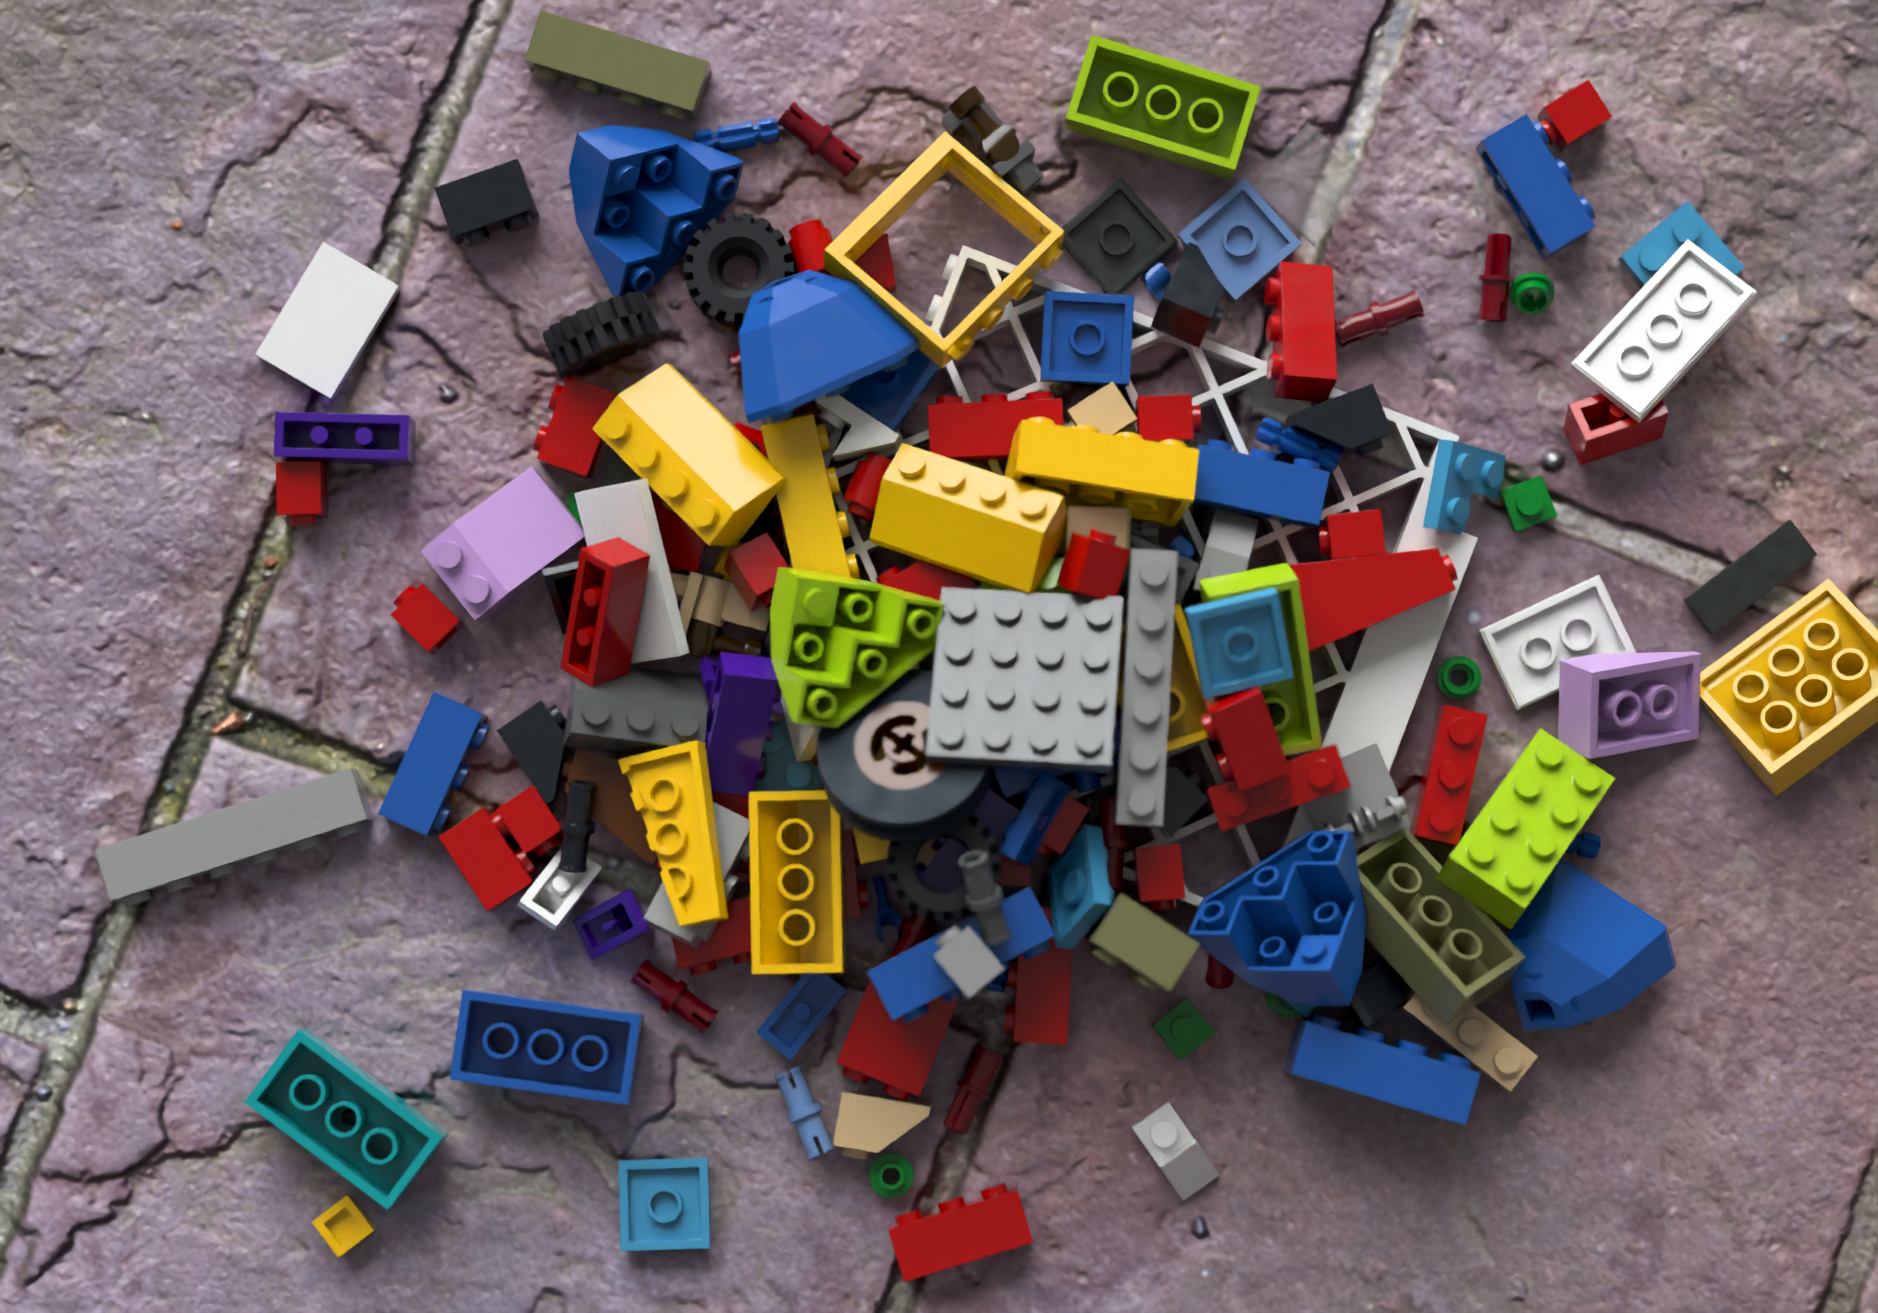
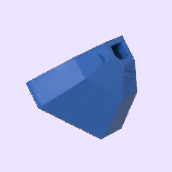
(645, 198)
(813, 340)
(1292, 921)
(1583, 951)

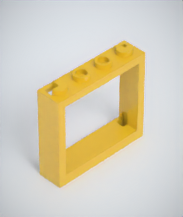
(900, 196)

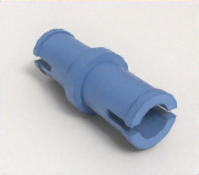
(804, 1112)

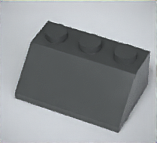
(636, 712)

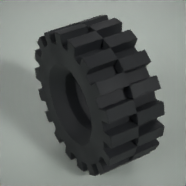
(716, 246)
(601, 334)

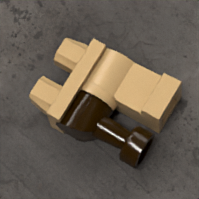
(705, 609)

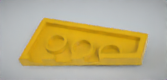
(678, 811)

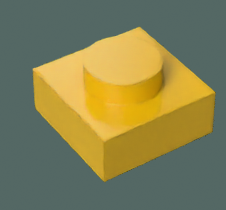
(344, 1225)

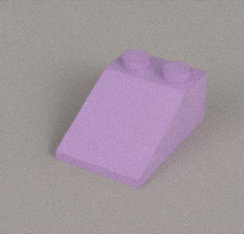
(504, 544)
(1628, 701)

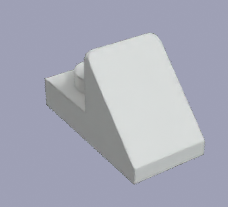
(864, 431)
(557, 892)
(1175, 1151)

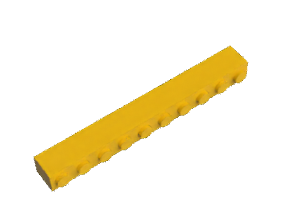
(815, 528)

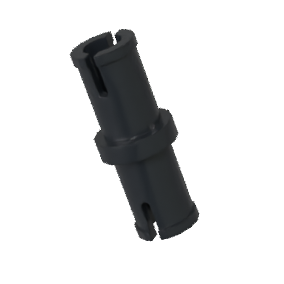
(577, 826)

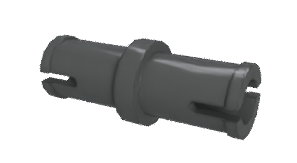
(984, 897)

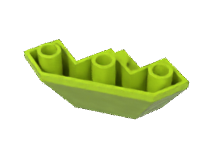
(844, 641)

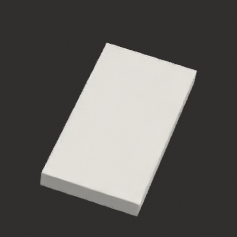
(1663, 331)
(629, 513)

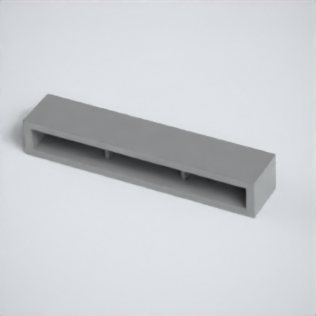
(1145, 688)
(234, 835)

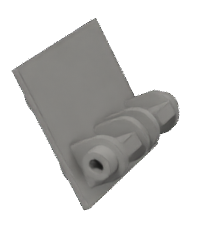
(1368, 807)

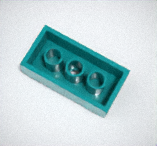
(306, 1100)

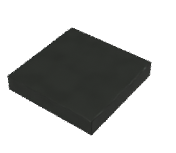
(1116, 238)

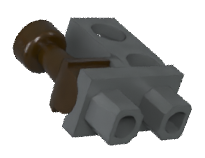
(994, 141)

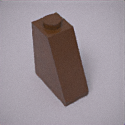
(612, 799)

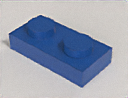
(1041, 806)
(801, 1012)

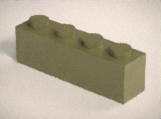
(618, 66)

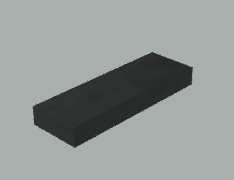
(1750, 577)

